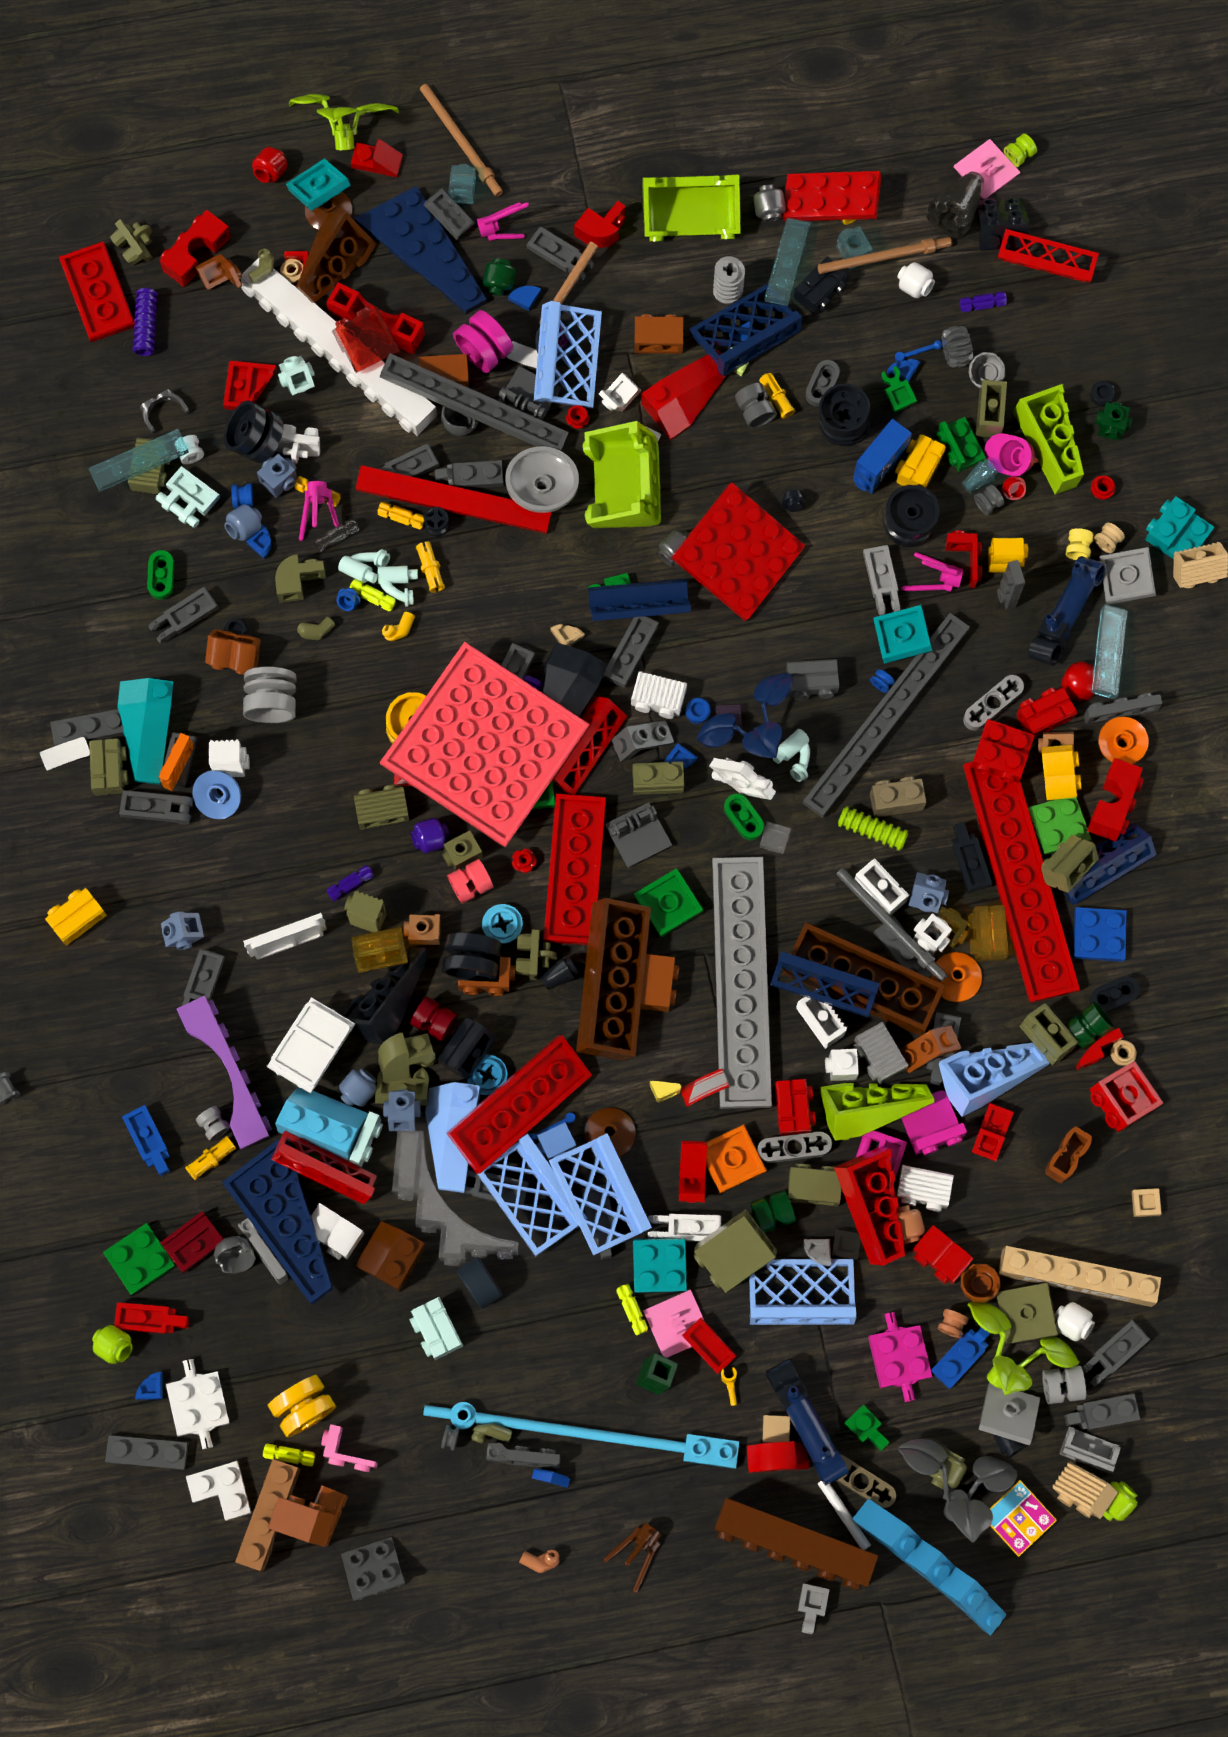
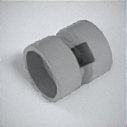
(1073, 1384)

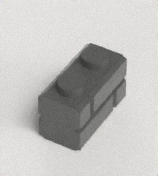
(813, 678)

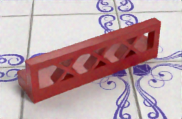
(1045, 265)
(596, 716)
(321, 1170)

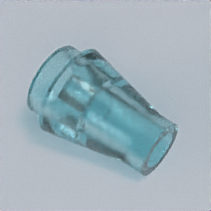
(980, 475)

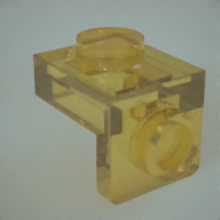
(956, 923)

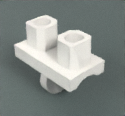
(299, 445)

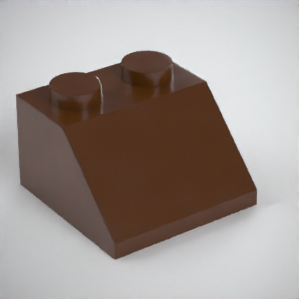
(391, 1255)

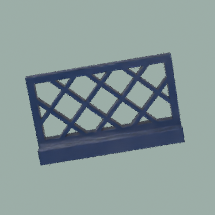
(759, 342)

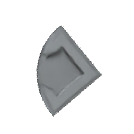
(818, 1250)

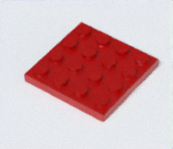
(738, 551)

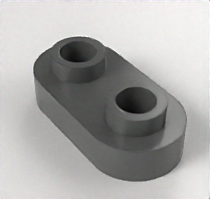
(821, 384)

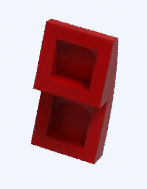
(1095, 1053)
(992, 1131)

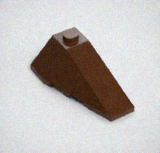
(335, 253)

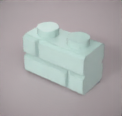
(436, 1329)

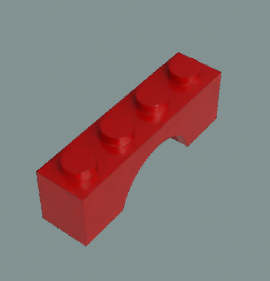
(404, 329)

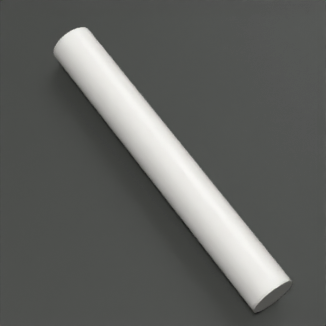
(845, 1515)

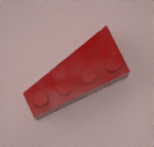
(873, 1204)

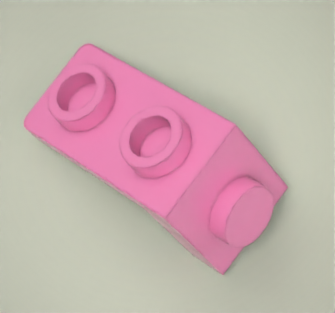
(331, 1441)

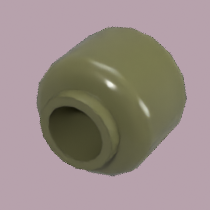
(955, 1471)

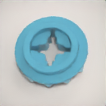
(509, 914)

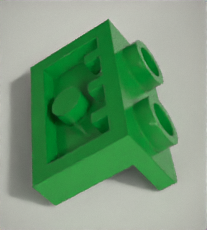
(961, 444)

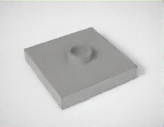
(1128, 576)
(1009, 1415)

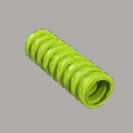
(873, 828)

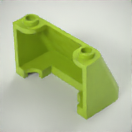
(691, 206)
(624, 477)

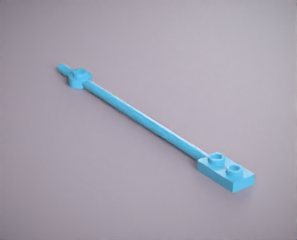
(695, 1449)

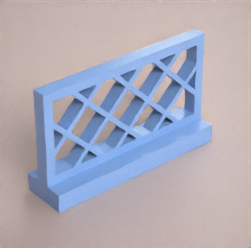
(548, 357)
(547, 1178)
(616, 1180)
(803, 1314)

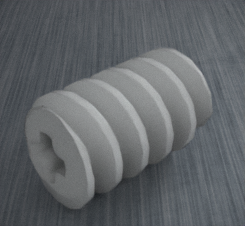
(728, 280)

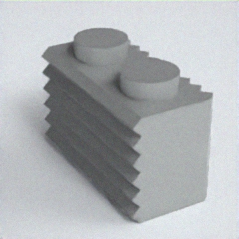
(880, 1053)

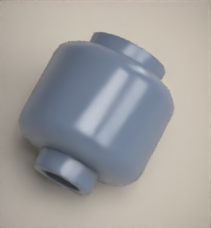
(243, 522)
(358, 1087)

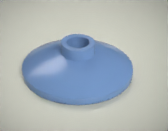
(209, 801)

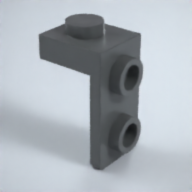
(641, 737)

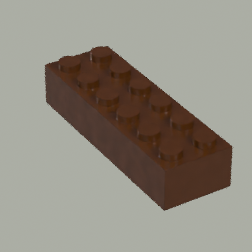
(613, 979)
(902, 995)
(795, 1543)

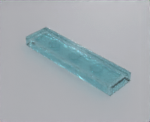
(787, 261)
(138, 460)
(1109, 651)

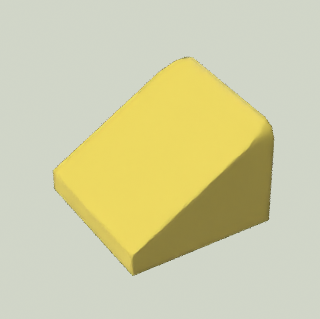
(664, 1090)

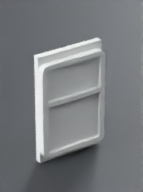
(286, 937)
(310, 1045)

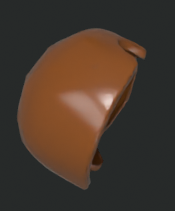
(980, 1283)

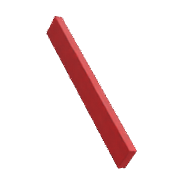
(450, 499)

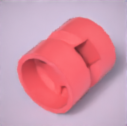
(479, 881)

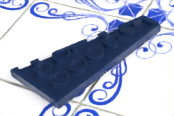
(423, 246)
(279, 1212)

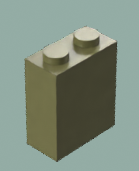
(734, 1251)

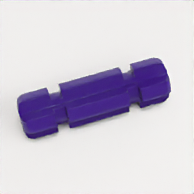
(983, 301)
(350, 882)

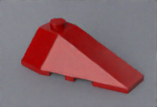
(682, 395)

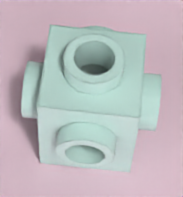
(296, 375)

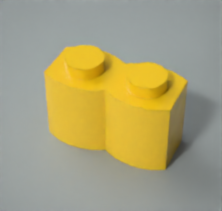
(1004, 551)
(1059, 772)

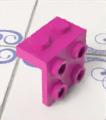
(934, 1126)

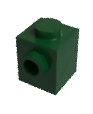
(656, 1373)

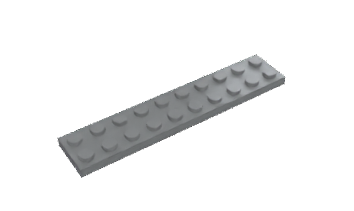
(741, 982)

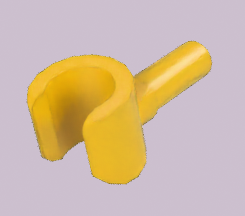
(730, 1385)

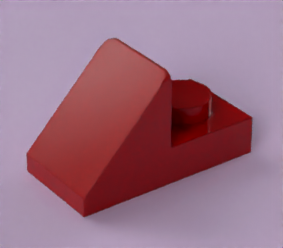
(378, 159)

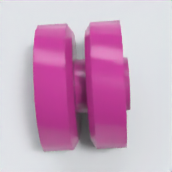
(483, 341)

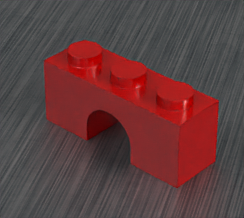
(205, 232)
(1121, 781)

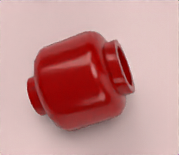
(269, 165)

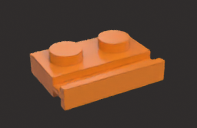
(176, 761)

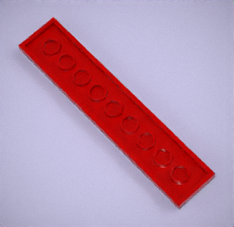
(1021, 886)

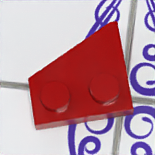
(246, 382)

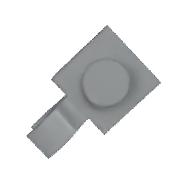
(812, 1603)

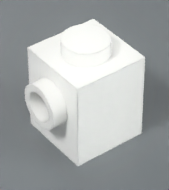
(842, 1064)

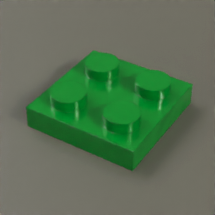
(670, 902)
(139, 1259)

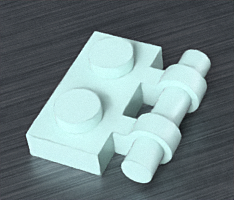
(191, 490)

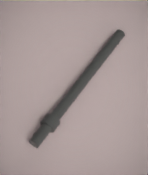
(925, 960)

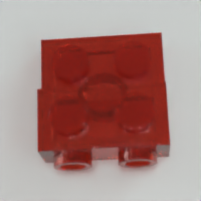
(365, 339)

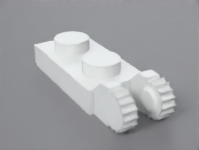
(687, 1226)

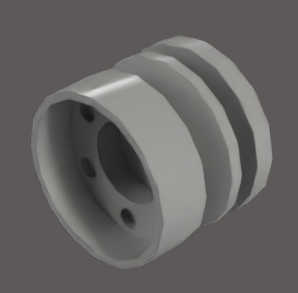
(269, 695)

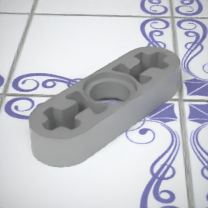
(1002, 686)
(814, 1151)

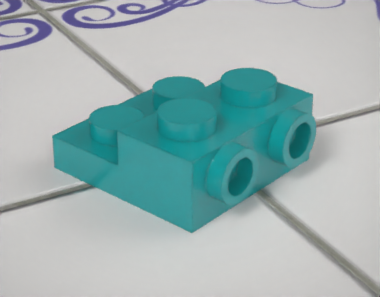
(1177, 528)

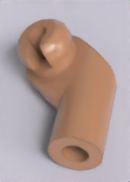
(541, 1563)

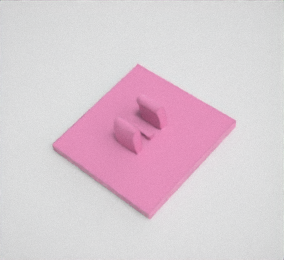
(991, 165)
(670, 1320)

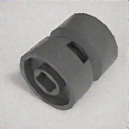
(756, 407)

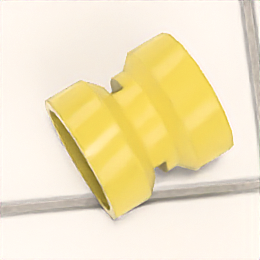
(1079, 543)

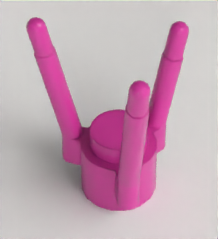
(489, 224)
(316, 494)
(949, 575)

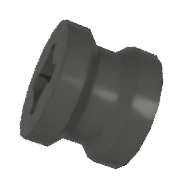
(989, 500)

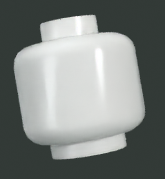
(916, 280)
(1074, 1321)

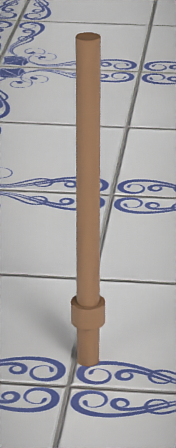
(485, 173)
(926, 246)

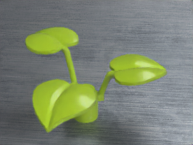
(342, 132)
(1005, 1372)

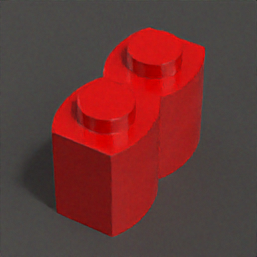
(941, 1255)

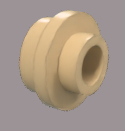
(291, 277)
(1128, 1047)

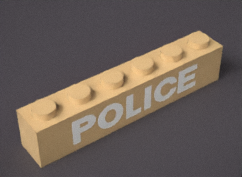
(1079, 1276)

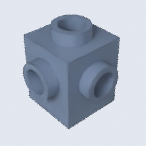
(277, 475)
(928, 893)
(182, 930)
(401, 1110)

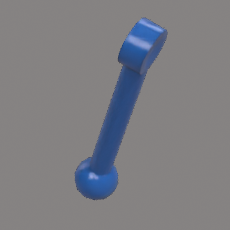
(899, 356)
(569, 1118)

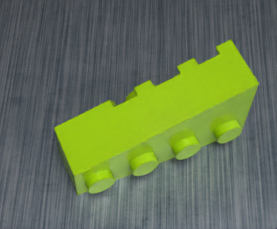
(1049, 431)

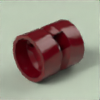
(434, 1019)

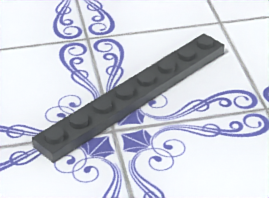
(472, 403)

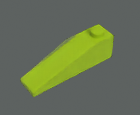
(859, 1110)

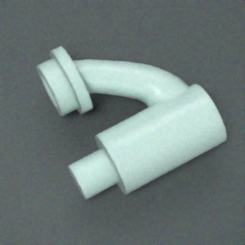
(355, 568)
(397, 574)
(795, 743)

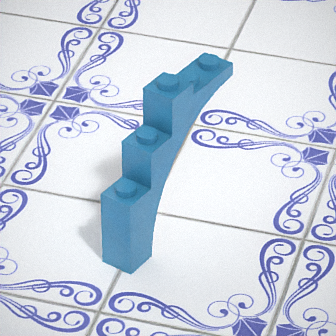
(931, 1565)

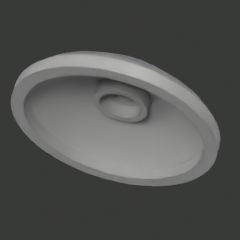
(543, 468)

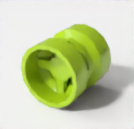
(1021, 149)

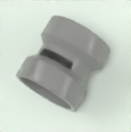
(213, 1123)

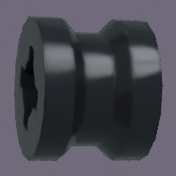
(436, 515)

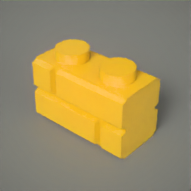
(921, 462)
(75, 916)

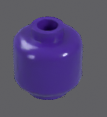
(429, 835)

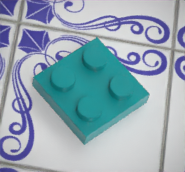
(318, 184)
(902, 634)
(659, 1264)

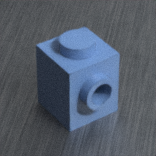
(555, 1142)

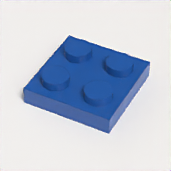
(1099, 934)

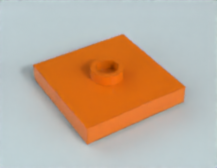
(733, 1159)

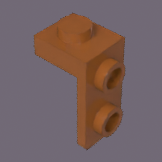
(217, 271)
(506, 973)
(930, 1046)

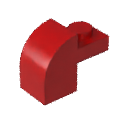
(600, 230)
(777, 1457)

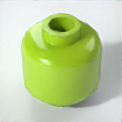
(112, 1344)
(1123, 1502)

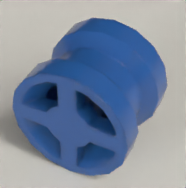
(242, 495)

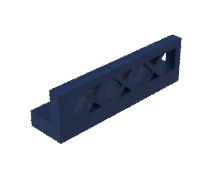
(638, 599)
(1114, 864)
(826, 974)

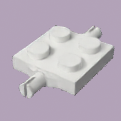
(742, 778)
(197, 1404)

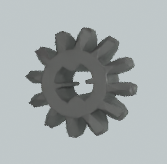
(957, 346)

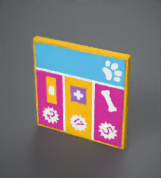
(1020, 1518)

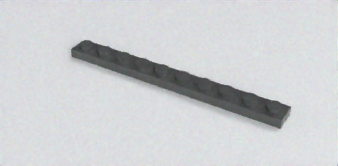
(885, 716)

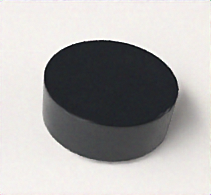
(1102, 393)

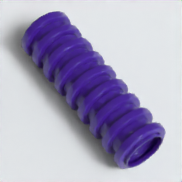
(145, 321)

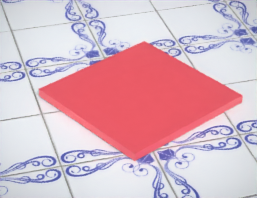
(484, 744)

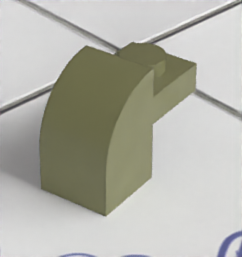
(292, 573)
(399, 1053)

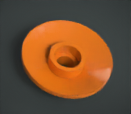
(1127, 730)
(959, 989)

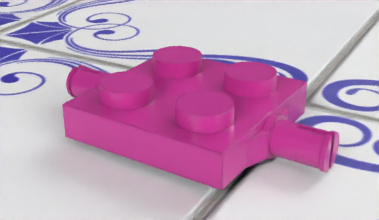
(900, 1357)

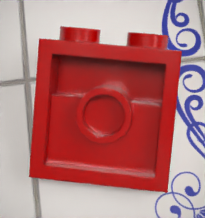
(1002, 751)
(1125, 1096)

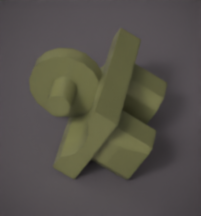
(126, 234)
(531, 942)

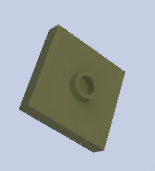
(1029, 1313)

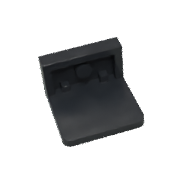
(1001, 215)

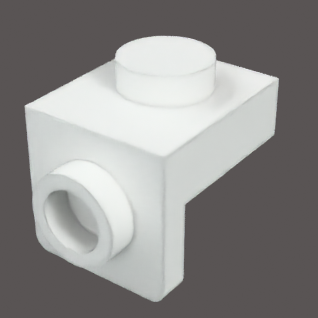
(620, 393)

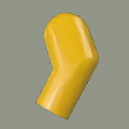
(401, 630)

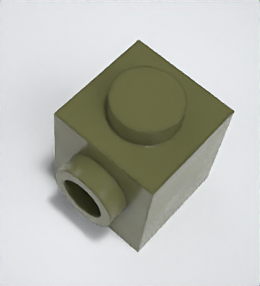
(462, 851)

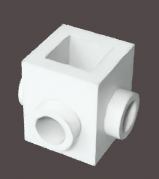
(932, 926)

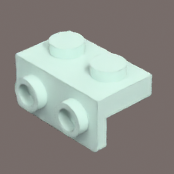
(362, 1149)

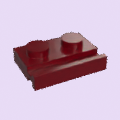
(192, 1242)

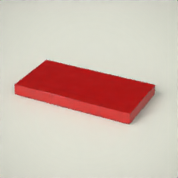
(97, 291)

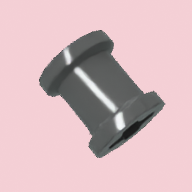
(7, 1091)

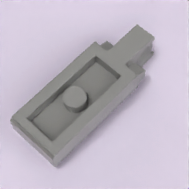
(263, 1251)

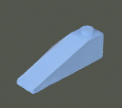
(980, 1077)
(444, 1109)

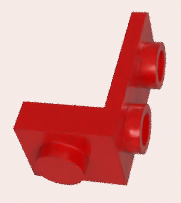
(964, 541)
(692, 1171)

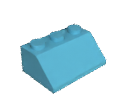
(322, 1122)

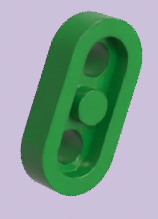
(160, 576)
(744, 817)

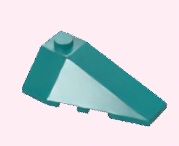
(145, 721)

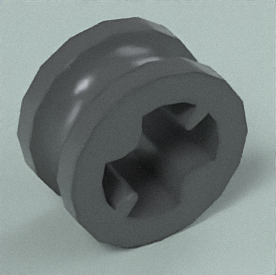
(450, 1437)

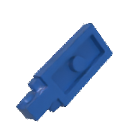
(147, 1139)
(960, 1357)

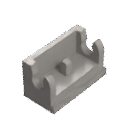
(1090, 1450)

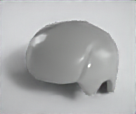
(986, 367)

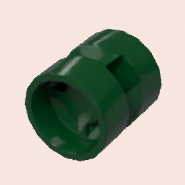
(1091, 1024)
(773, 1211)

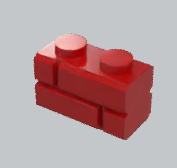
(1046, 712)
(793, 1107)

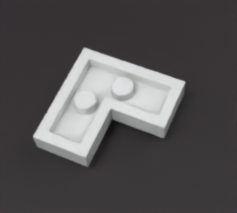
(224, 1482)

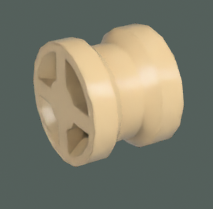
(1109, 537)

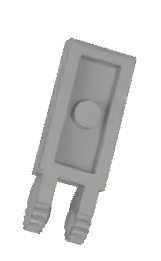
(881, 577)

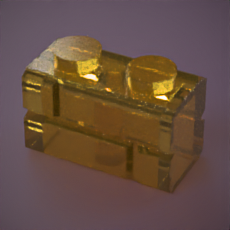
(989, 933)
(379, 949)

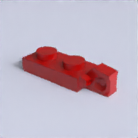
(148, 1318)

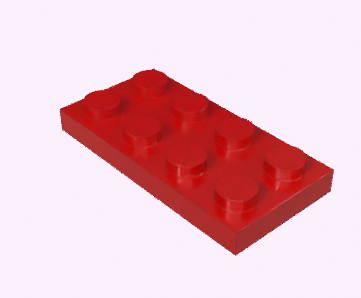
(832, 196)

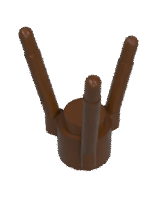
(646, 1538)

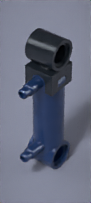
(1056, 627)
(806, 1421)

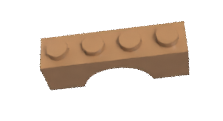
(258, 1538)

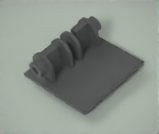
(520, 394)
(638, 834)
(372, 1569)

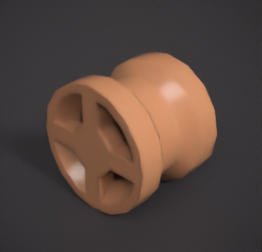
(953, 1323)

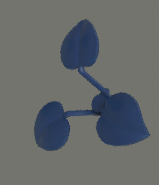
(763, 739)

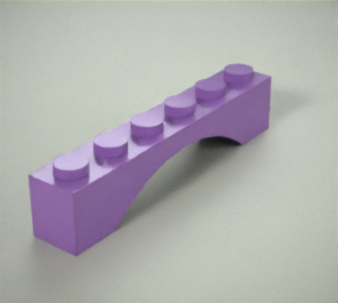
(246, 1121)

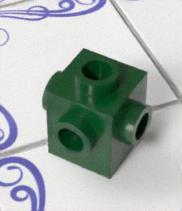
(1113, 421)

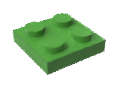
(1056, 822)

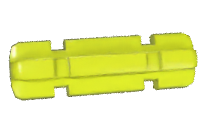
(373, 595)
(632, 1309)
(289, 1455)

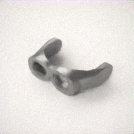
(166, 395)

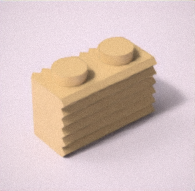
(1200, 565)
(1084, 1490)

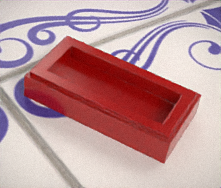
(709, 1345)

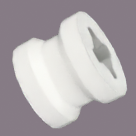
(195, 452)

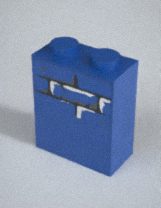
(881, 456)

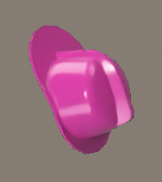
(1010, 454)

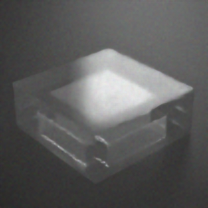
(775, 837)

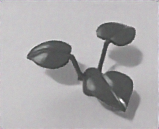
(969, 1516)

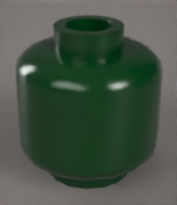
(499, 276)

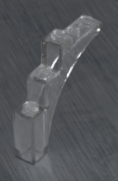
(432, 1213)

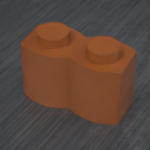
(232, 651)
(1066, 1159)

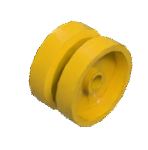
(400, 713)
(301, 1404)

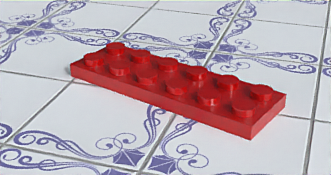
(574, 867)
(519, 1104)

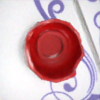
(1078, 681)

